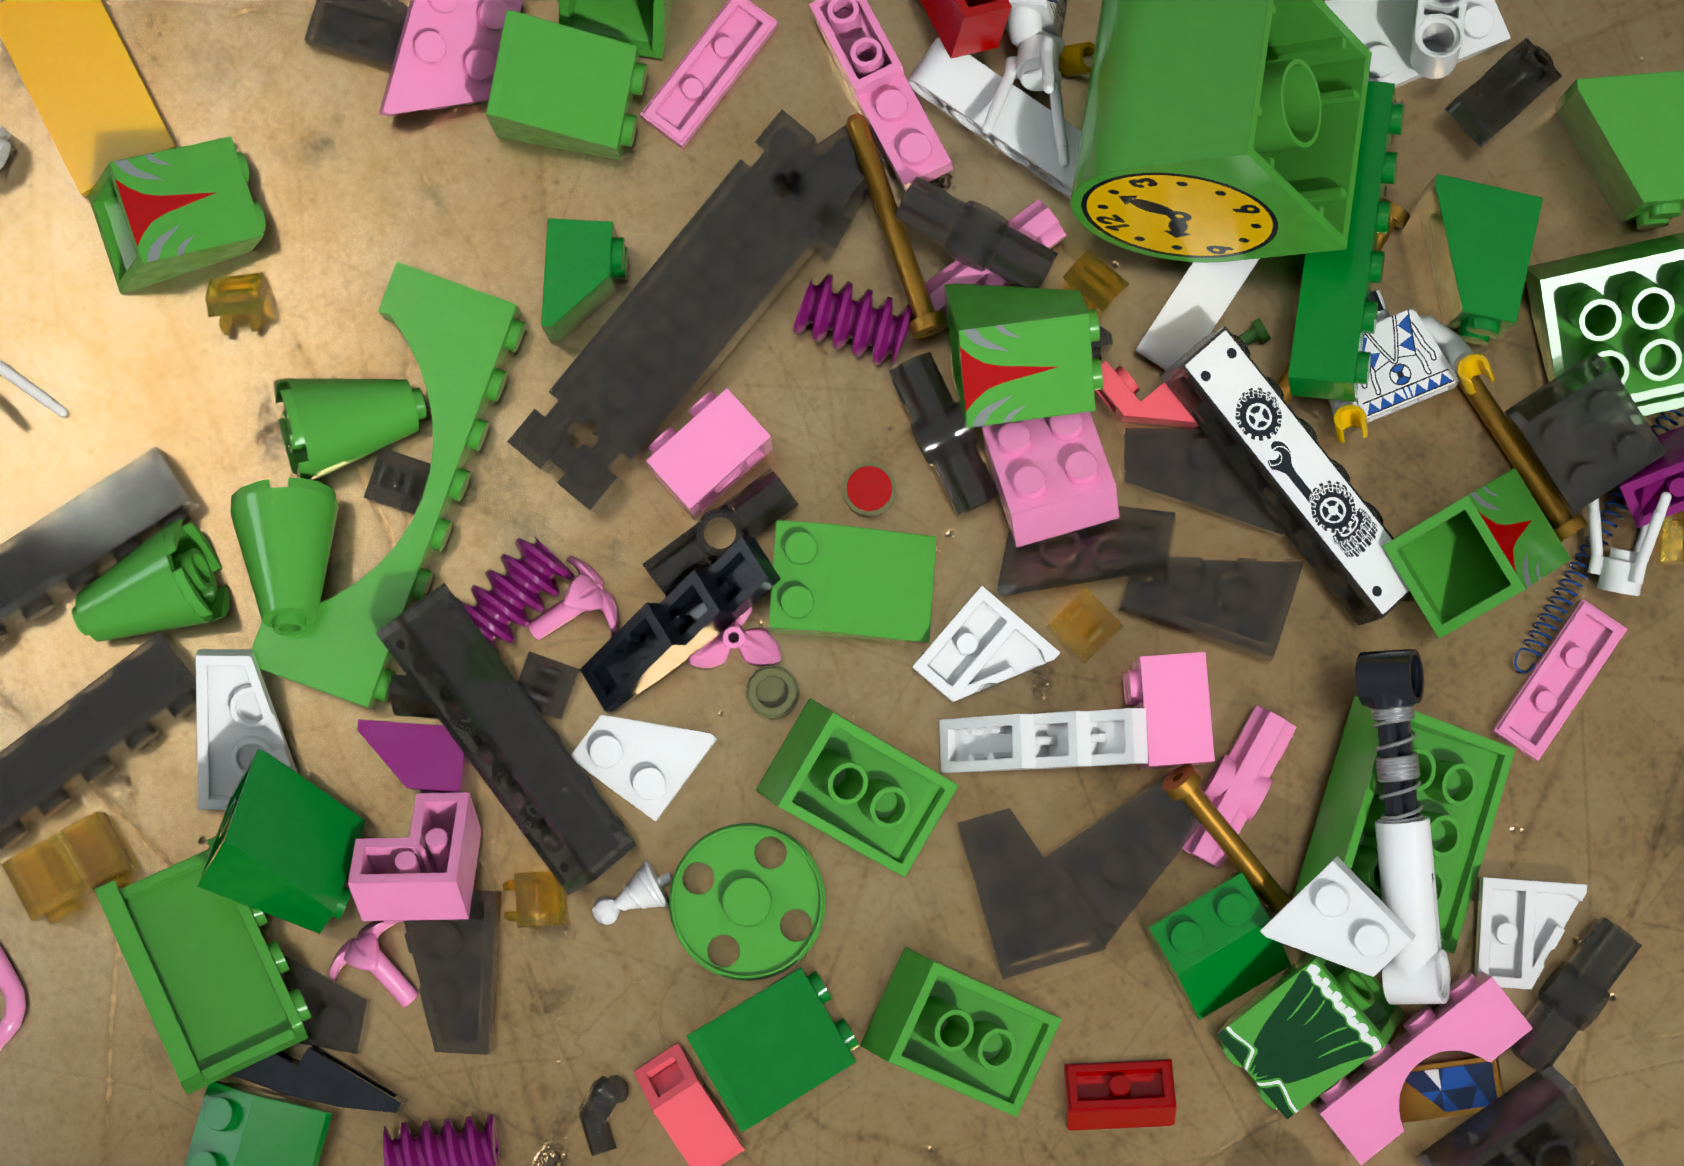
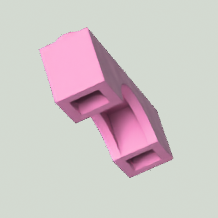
(1473, 1020)

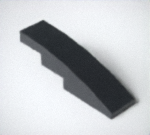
(680, 625)
(323, 1080)

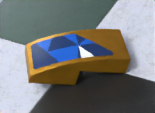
(1449, 1088)

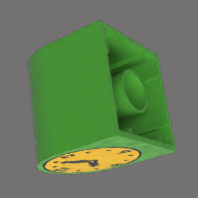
(1221, 129)

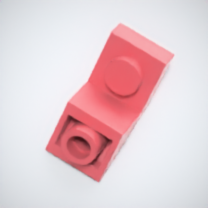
(1157, 409)
(687, 1109)

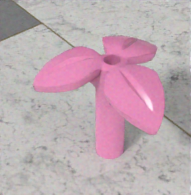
(582, 595)
(754, 644)
(365, 955)

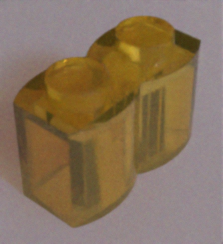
(68, 867)

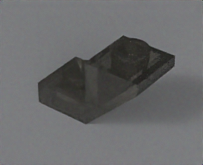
(1504, 91)

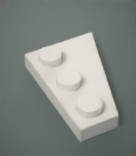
(1388, 27)
(232, 722)

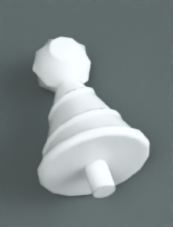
(642, 891)

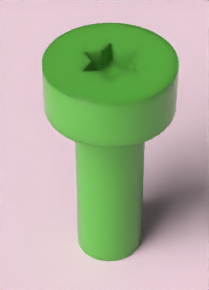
(1257, 332)

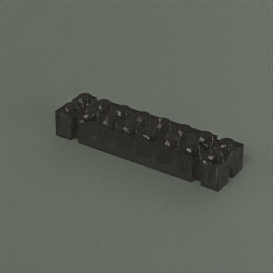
(689, 311)

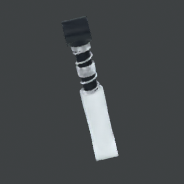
(1391, 686)

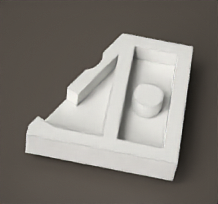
(982, 649)
(642, 759)
(1341, 922)
(1520, 927)

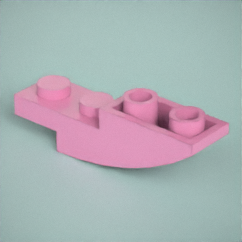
(881, 90)

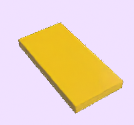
(82, 84)

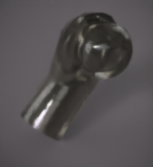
(597, 1108)

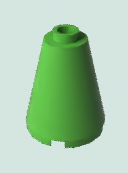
(343, 419)
(286, 547)
(155, 588)

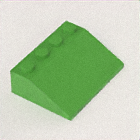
(1622, 307)
(1458, 791)

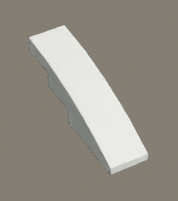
(1044, 740)

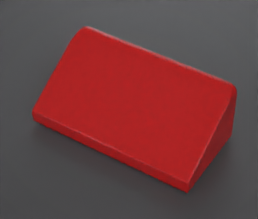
(1119, 1095)

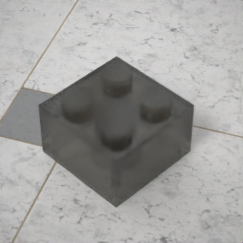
(1585, 432)

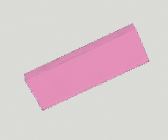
(708, 70)
(1558, 680)

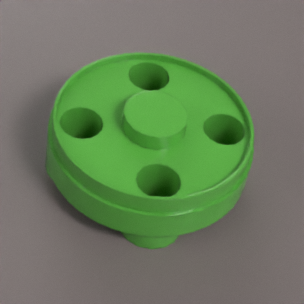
(747, 901)

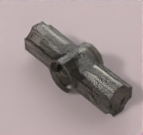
(975, 235)
(943, 434)
(748, 511)
(1575, 993)

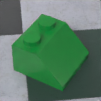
(579, 272)
(1217, 945)
(256, 1129)

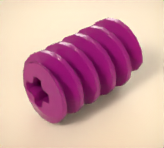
(853, 320)
(516, 590)
(445, 1149)

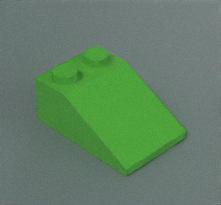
(852, 582)
(856, 788)
(960, 1032)

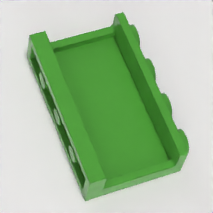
(204, 973)

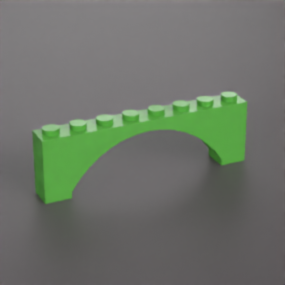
(460, 350)

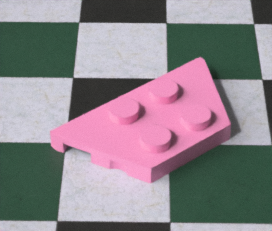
(445, 54)

